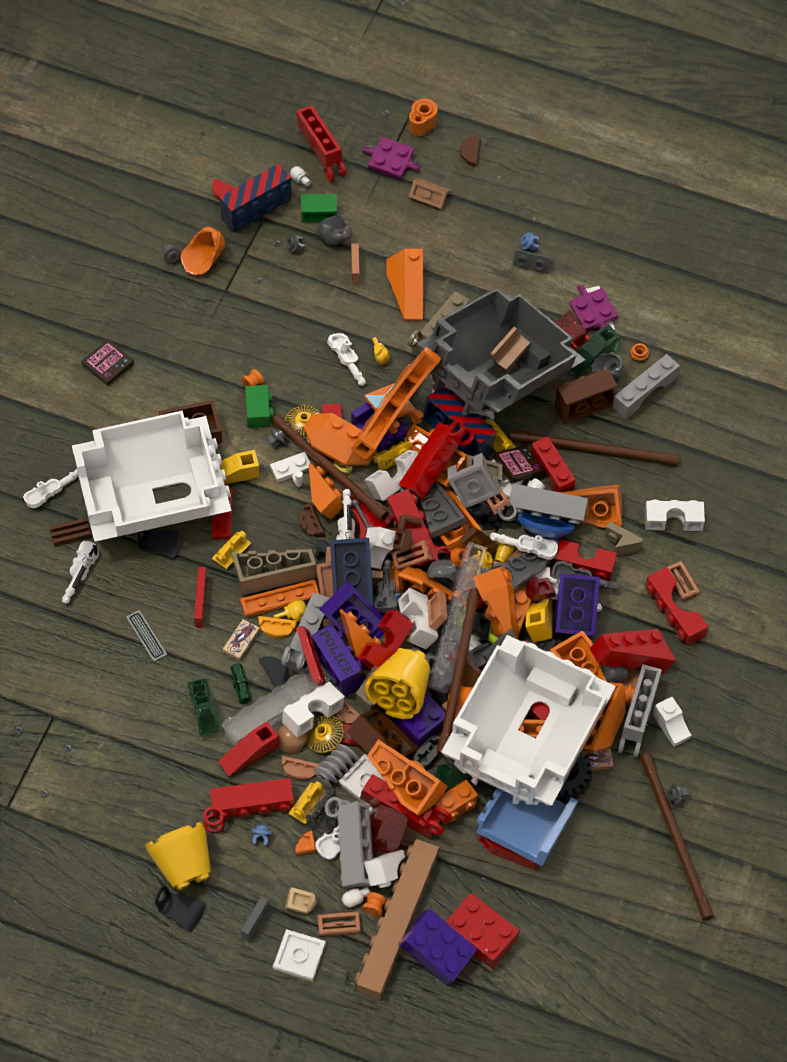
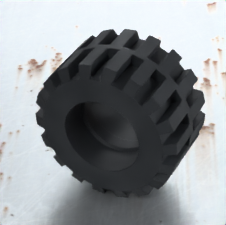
(581, 782)

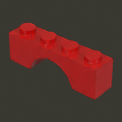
(688, 625)

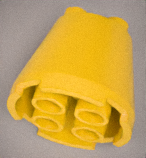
(400, 683)
(182, 855)

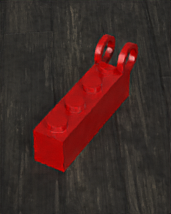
(321, 141)
(434, 457)
(405, 504)
(378, 792)
(247, 800)

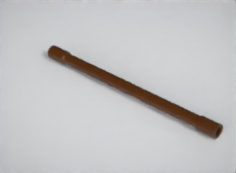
(663, 457)
(380, 512)
(472, 605)
(701, 901)

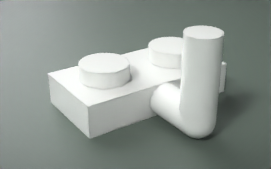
(291, 467)

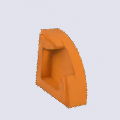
(306, 844)

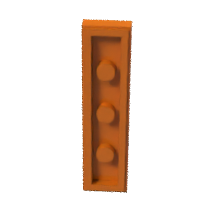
(277, 598)

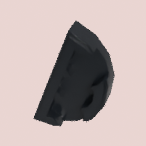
(479, 509)
(275, 670)

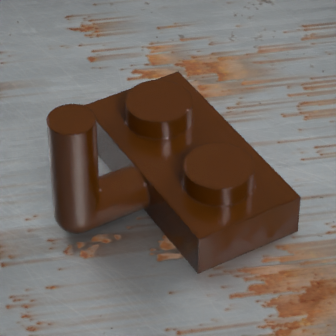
(476, 536)
(403, 537)

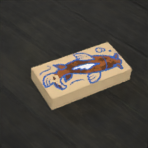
(241, 639)

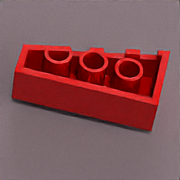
(633, 650)

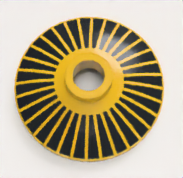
(295, 415)
(327, 740)

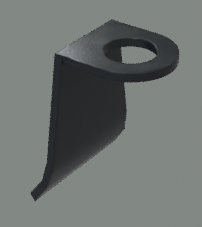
(159, 542)
(180, 908)

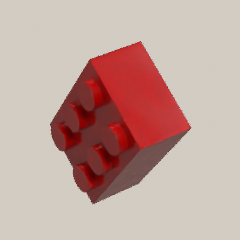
(484, 930)

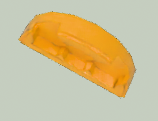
(276, 627)

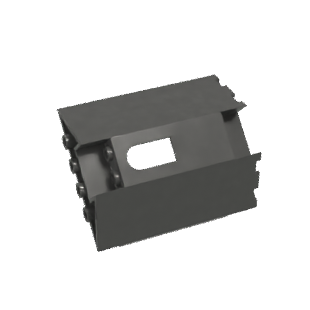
(474, 331)

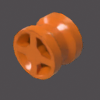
(253, 379)
(374, 904)

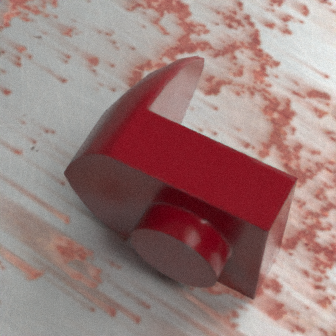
(539, 589)

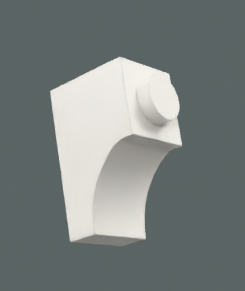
(380, 544)
(671, 721)
(384, 868)

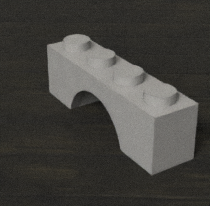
(632, 396)

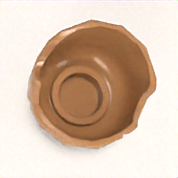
(289, 742)

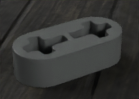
(425, 750)

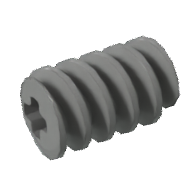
(334, 764)

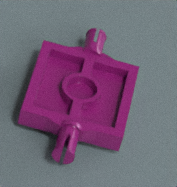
(391, 158)
(593, 309)

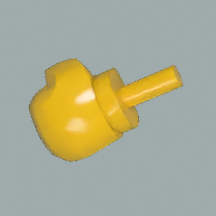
(381, 353)
(293, 611)

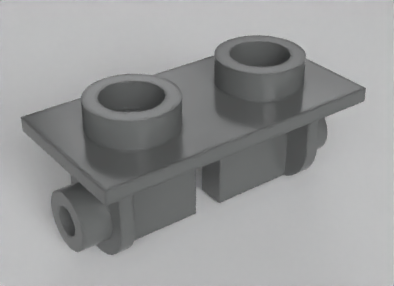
(532, 261)

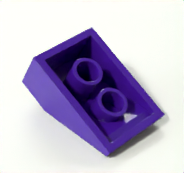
(351, 600)

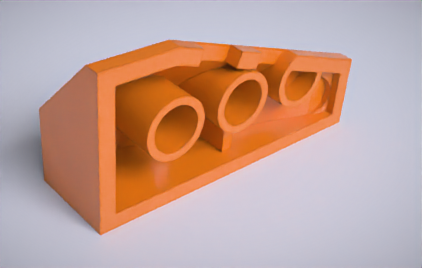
(406, 278)
(417, 439)
(603, 505)
(452, 537)
(418, 580)
(498, 590)
(577, 651)
(410, 783)

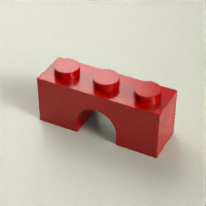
(558, 473)
(599, 566)
(396, 629)

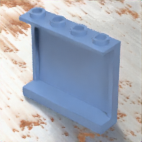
(525, 827)

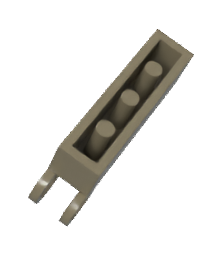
(453, 303)

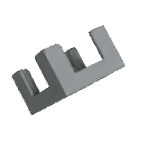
(474, 482)

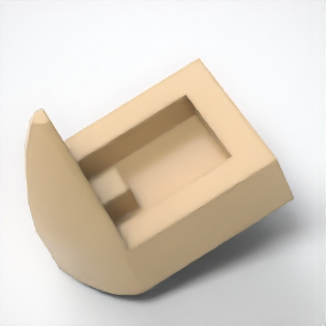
(300, 901)

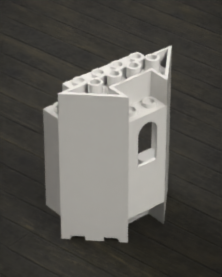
(146, 455)
(486, 729)

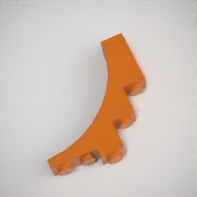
(393, 402)

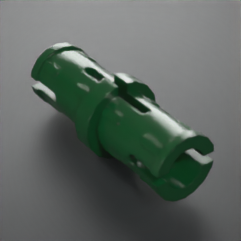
(240, 683)

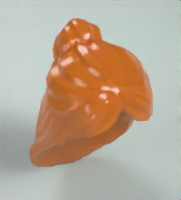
(202, 251)

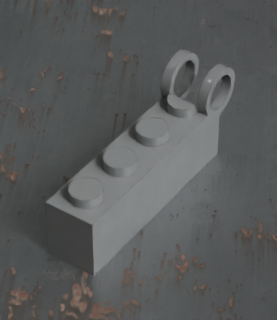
(546, 502)
(312, 619)
(640, 707)
(353, 839)

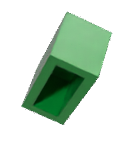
(318, 207)
(258, 406)

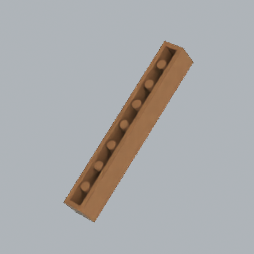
(397, 920)

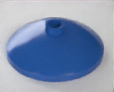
(544, 526)

